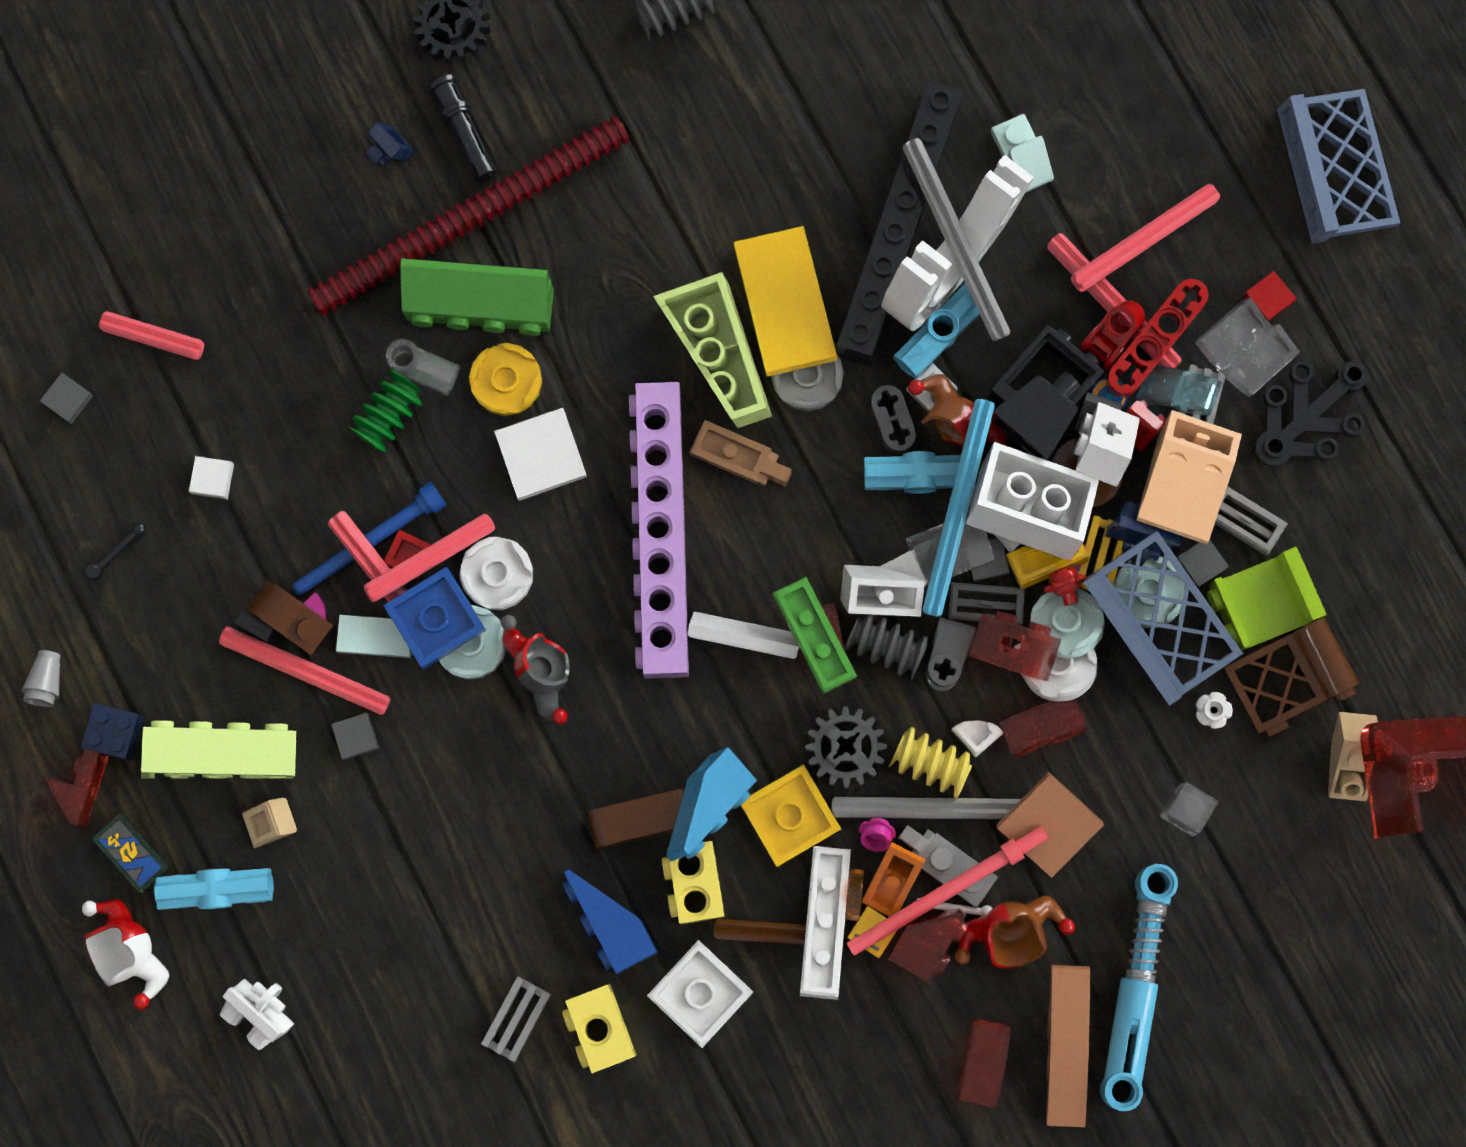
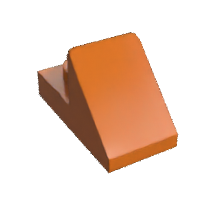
(893, 880)

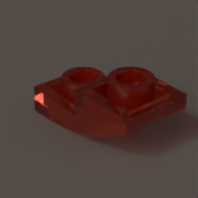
(1041, 725)
(985, 1063)

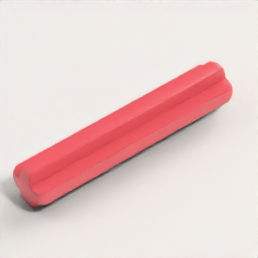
(151, 335)
(361, 549)

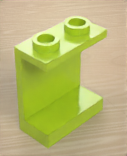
(1266, 600)

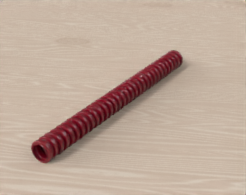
(469, 215)

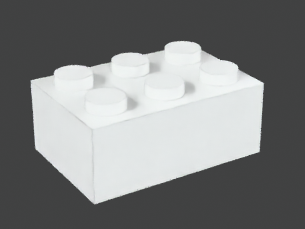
(1032, 501)

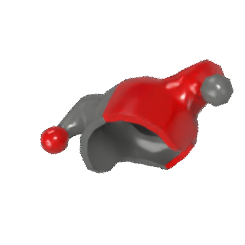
(539, 667)

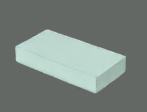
(370, 637)

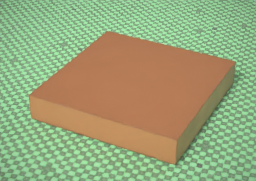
(1061, 816)

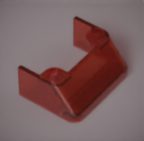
(1402, 763)

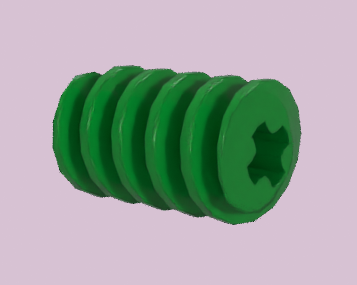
(387, 410)

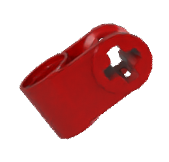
(1110, 338)

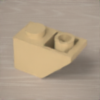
(1346, 761)

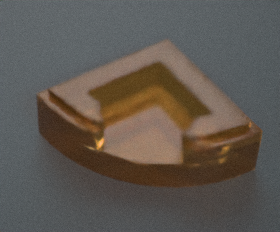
(854, 894)

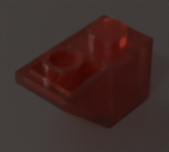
(925, 941)

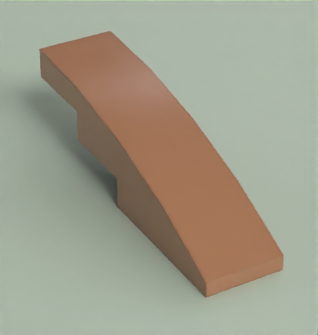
(1068, 1045)

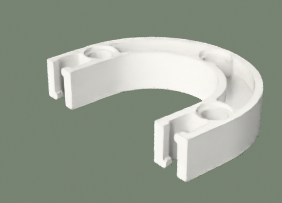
(932, 275)

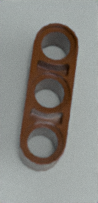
(635, 819)

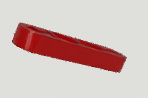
(1157, 338)

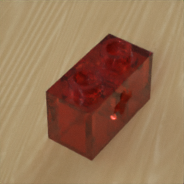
(994, 642)

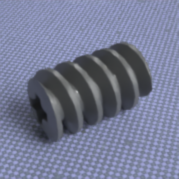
(666, 11)
(887, 644)

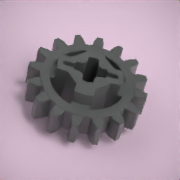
(833, 734)

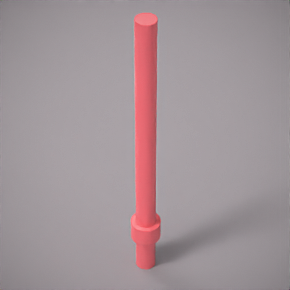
(1011, 853)

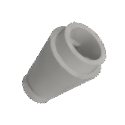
(43, 680)

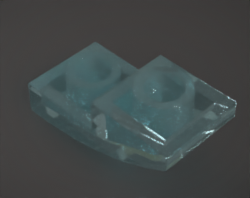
(1180, 389)

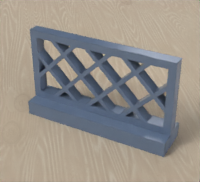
(1309, 162)
(1135, 636)

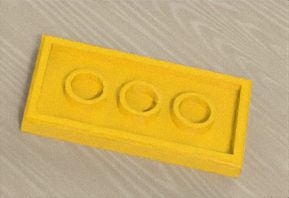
(785, 301)

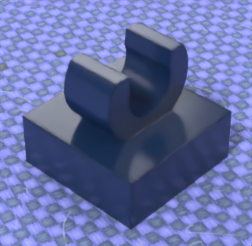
(388, 146)

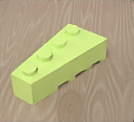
(715, 338)
(218, 752)

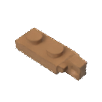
(738, 455)

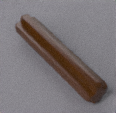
(759, 931)

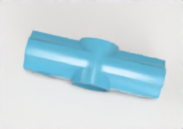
(926, 344)
(914, 472)
(214, 889)

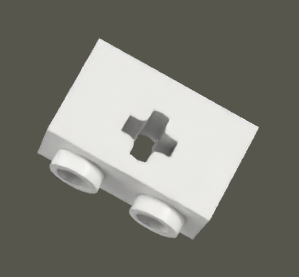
(1106, 443)

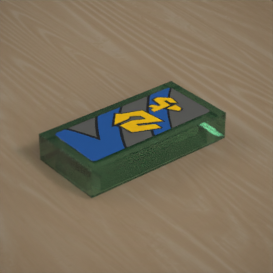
(131, 853)

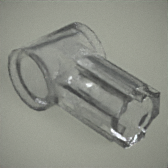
(425, 367)

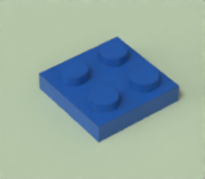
(434, 618)

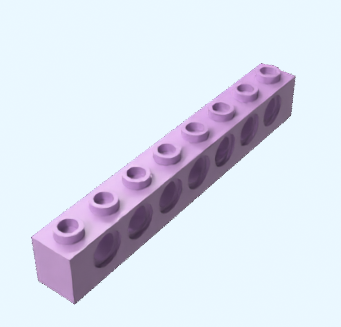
(665, 401)

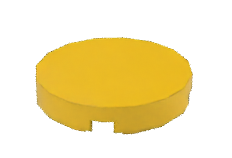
(505, 379)

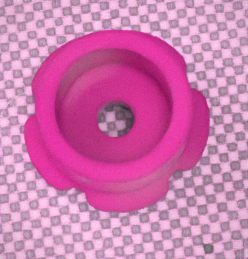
(876, 834)

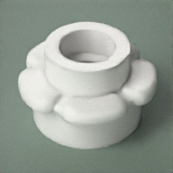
(1204, 714)

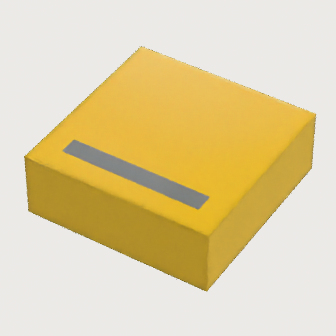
(867, 920)

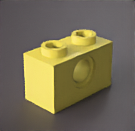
(599, 1005)

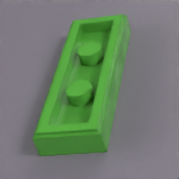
(814, 635)

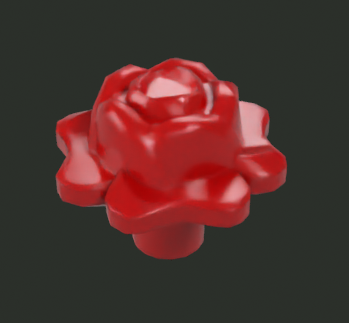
(1065, 583)

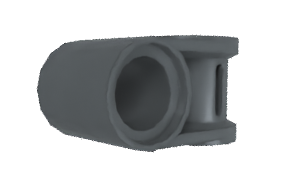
(949, 648)

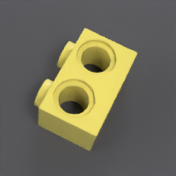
(703, 881)

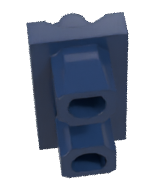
(1131, 532)

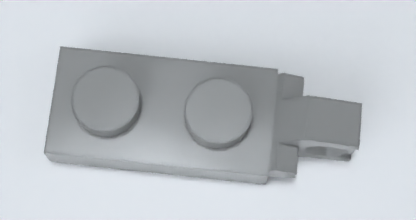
(946, 862)

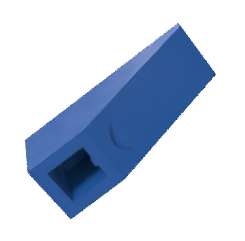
(617, 929)

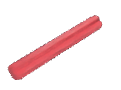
(429, 557)

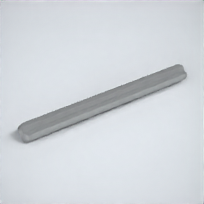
(956, 239)
(921, 807)

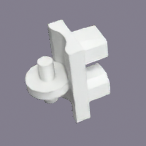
(259, 1008)

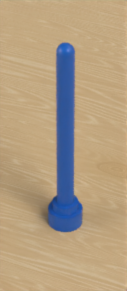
(426, 501)

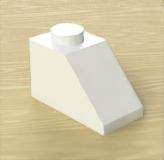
(881, 591)

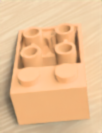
(1188, 476)

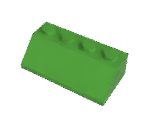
(476, 296)

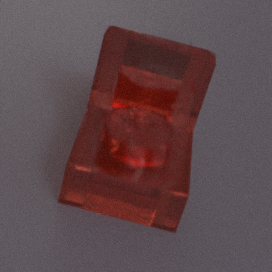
(79, 799)

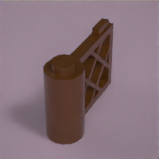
(1320, 663)

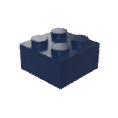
(112, 731)

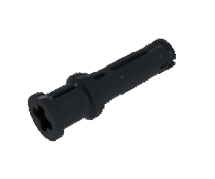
(456, 114)

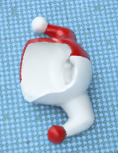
(123, 950)

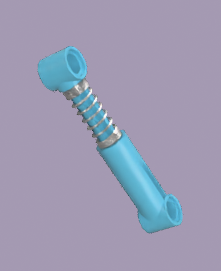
(1137, 992)

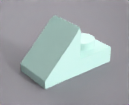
(1020, 145)

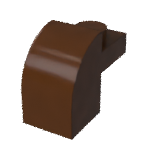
(289, 616)

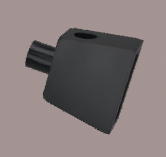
(1038, 414)

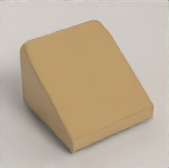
(269, 821)

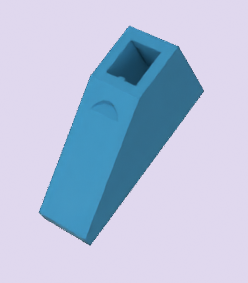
(708, 796)

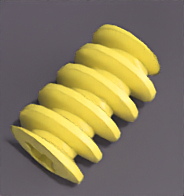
(932, 761)

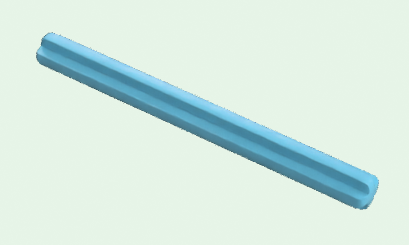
(958, 507)

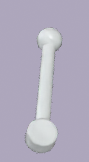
(969, 910)

